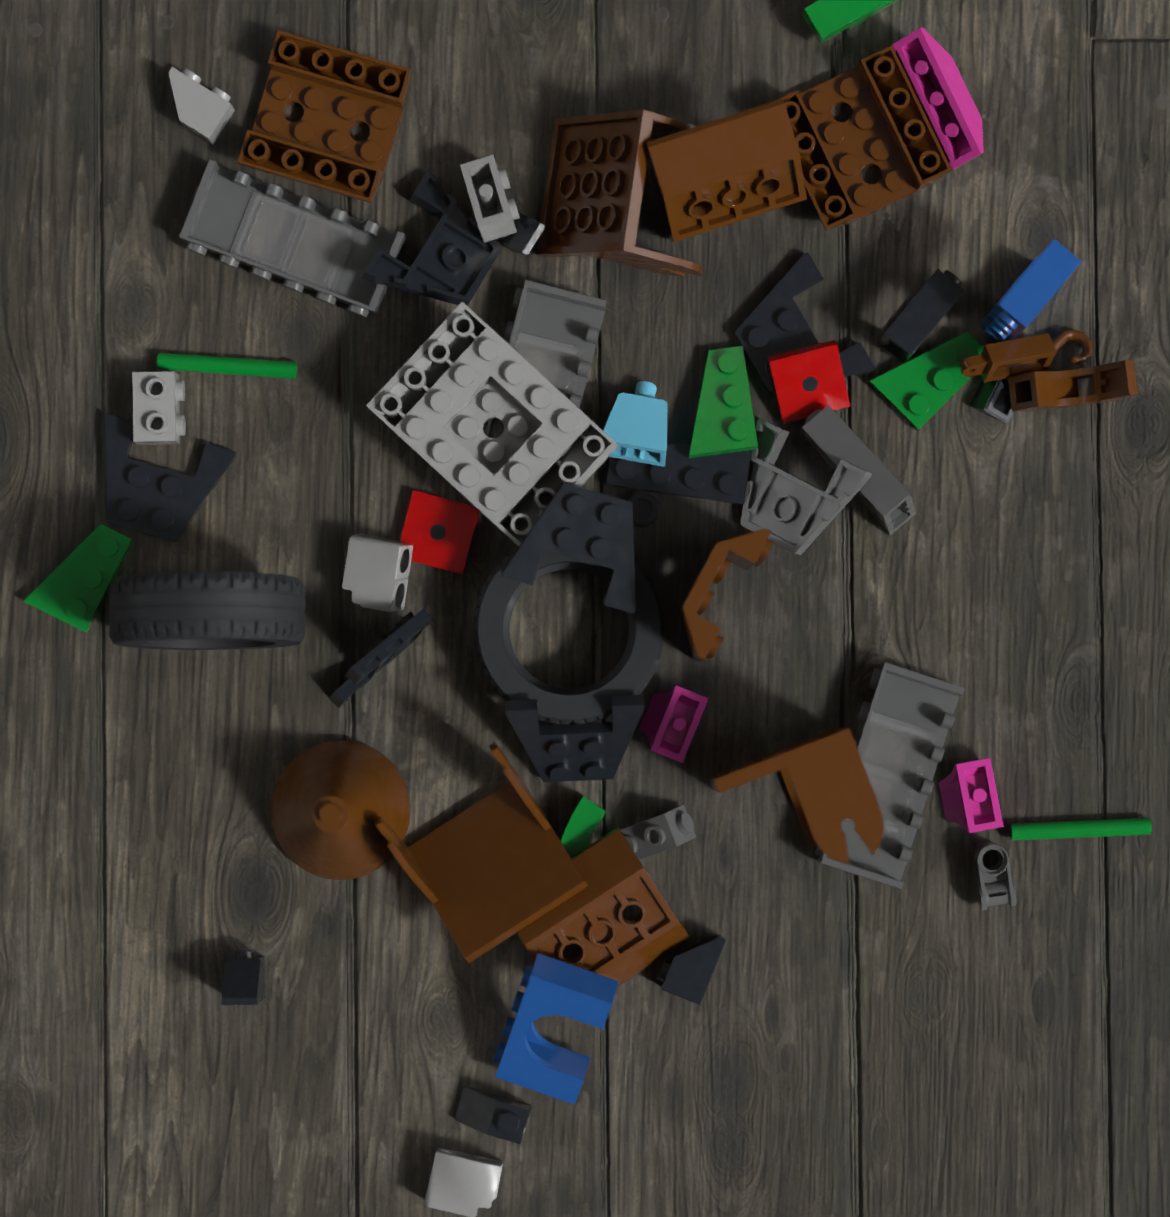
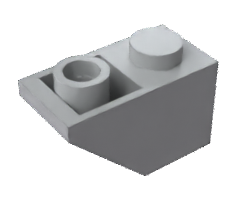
(198, 108)

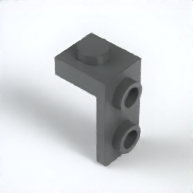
(660, 832)

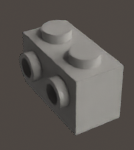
(487, 195)
(157, 408)

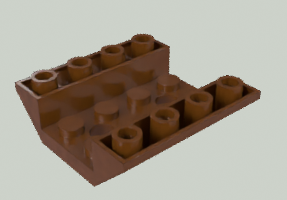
(336, 94)
(883, 132)
(727, 170)
(743, 551)
(595, 920)

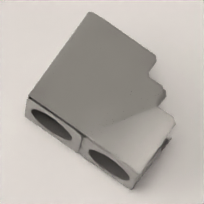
(377, 572)
(462, 1182)

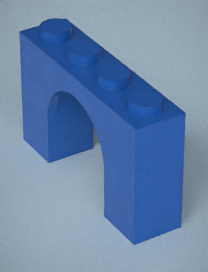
(1030, 293)
(552, 990)

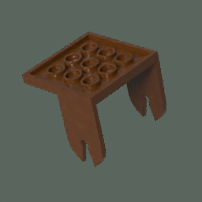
(598, 189)
(825, 788)
(490, 866)

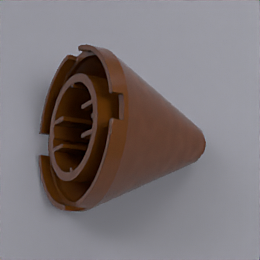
(329, 806)

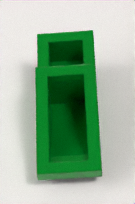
(831, 17)
(581, 825)

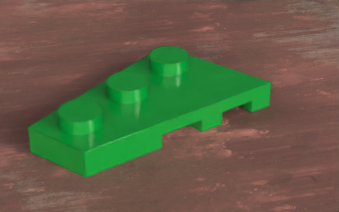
(927, 381)
(725, 406)
(83, 579)

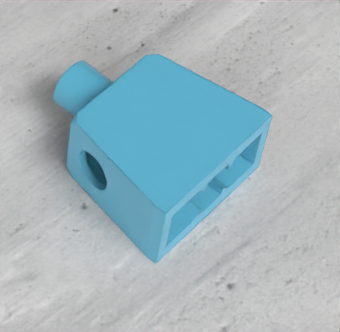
(639, 426)

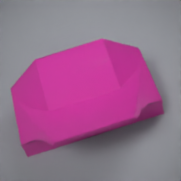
(673, 721)
(971, 796)

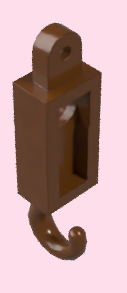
(1023, 355)

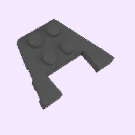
(788, 504)

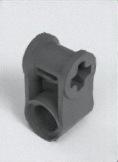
(994, 878)

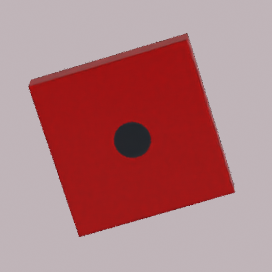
(808, 380)
(439, 531)

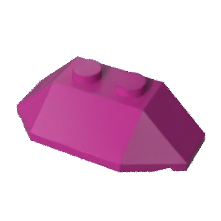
(942, 96)

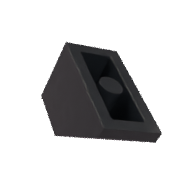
(691, 969)
(244, 979)
(493, 1114)

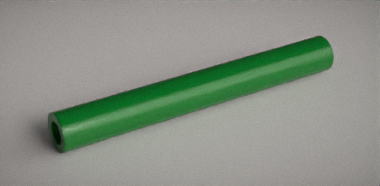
(227, 365)
(1080, 829)

